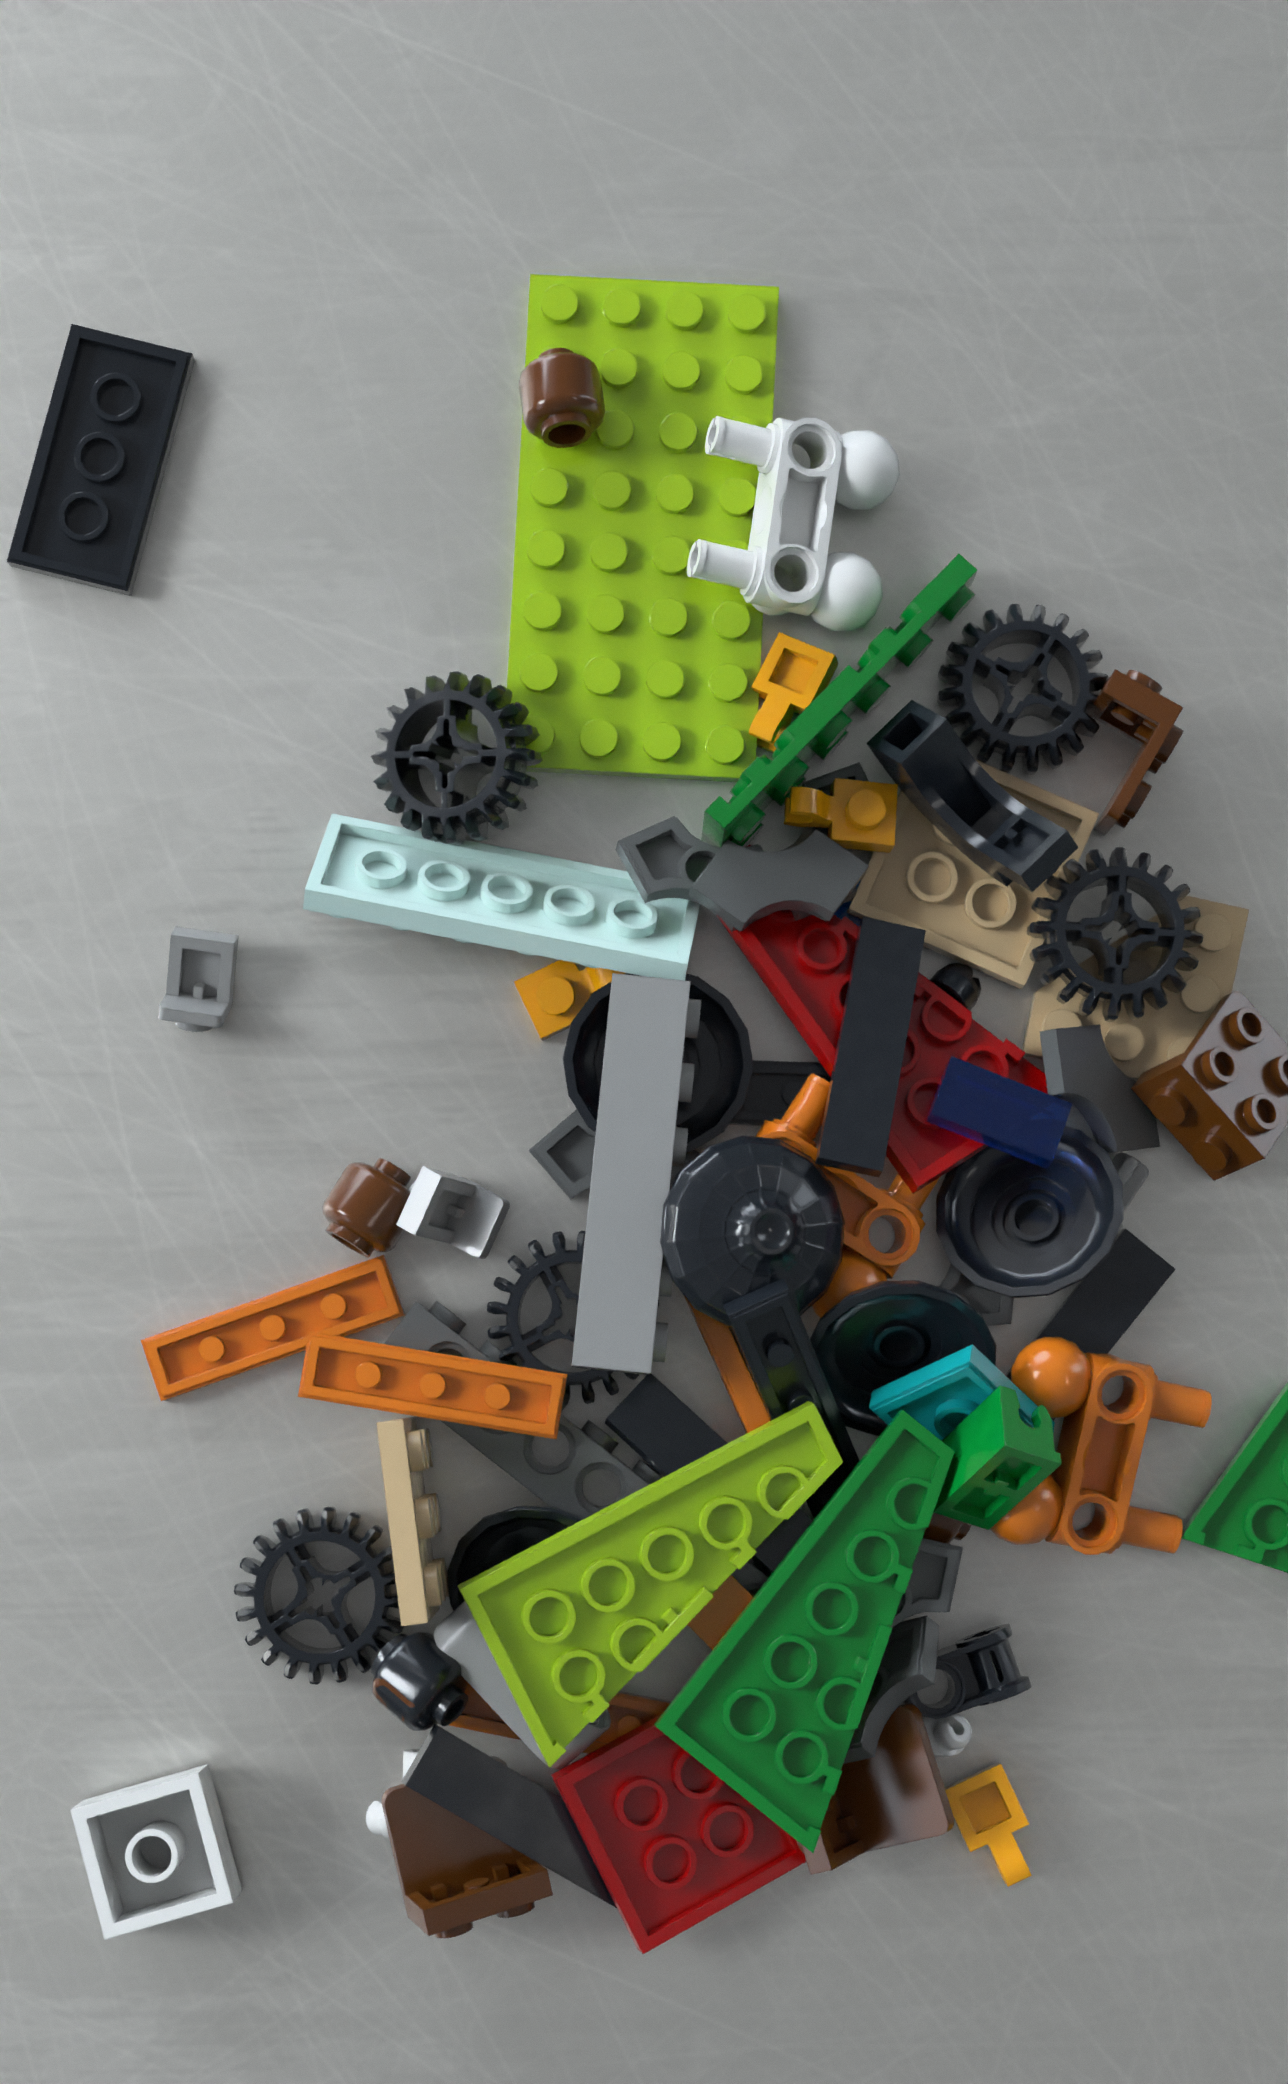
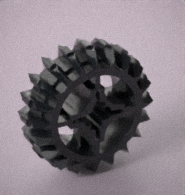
(1049, 642)
(451, 708)
(1118, 908)
(526, 1343)
(305, 1569)

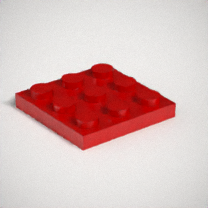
(669, 1834)

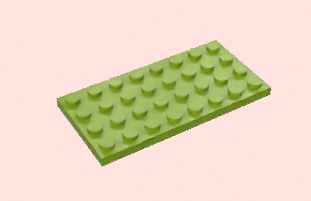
(607, 632)

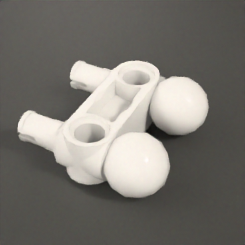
(796, 519)

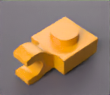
(788, 682)
(855, 812)
(559, 993)
(987, 1815)

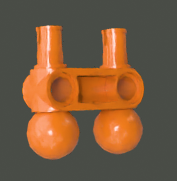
(858, 1201)
(1097, 1448)

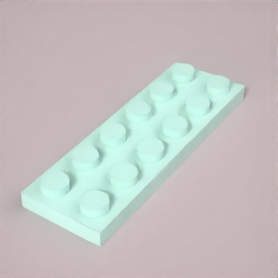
(498, 899)

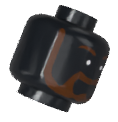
(419, 1682)

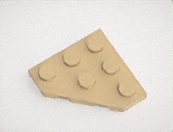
(1162, 1032)

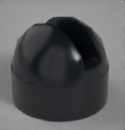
(958, 982)

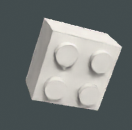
(156, 1851)

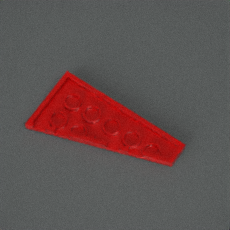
(809, 973)

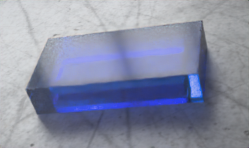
(999, 1112)

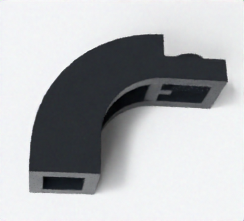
(966, 802)

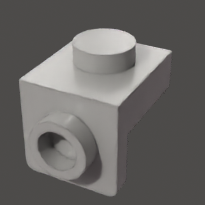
(199, 979)
(453, 1211)

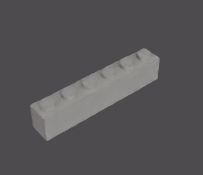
(632, 1173)

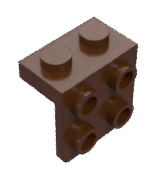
(1146, 718)
(1225, 1091)
(884, 1797)
(455, 1869)

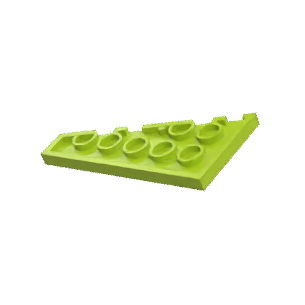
(619, 1586)

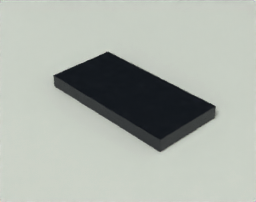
(101, 460)

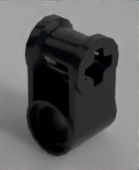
(972, 1674)

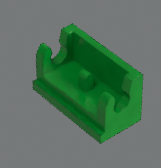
(996, 1460)

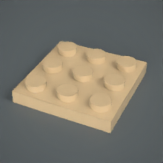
(958, 904)
(412, 1519)

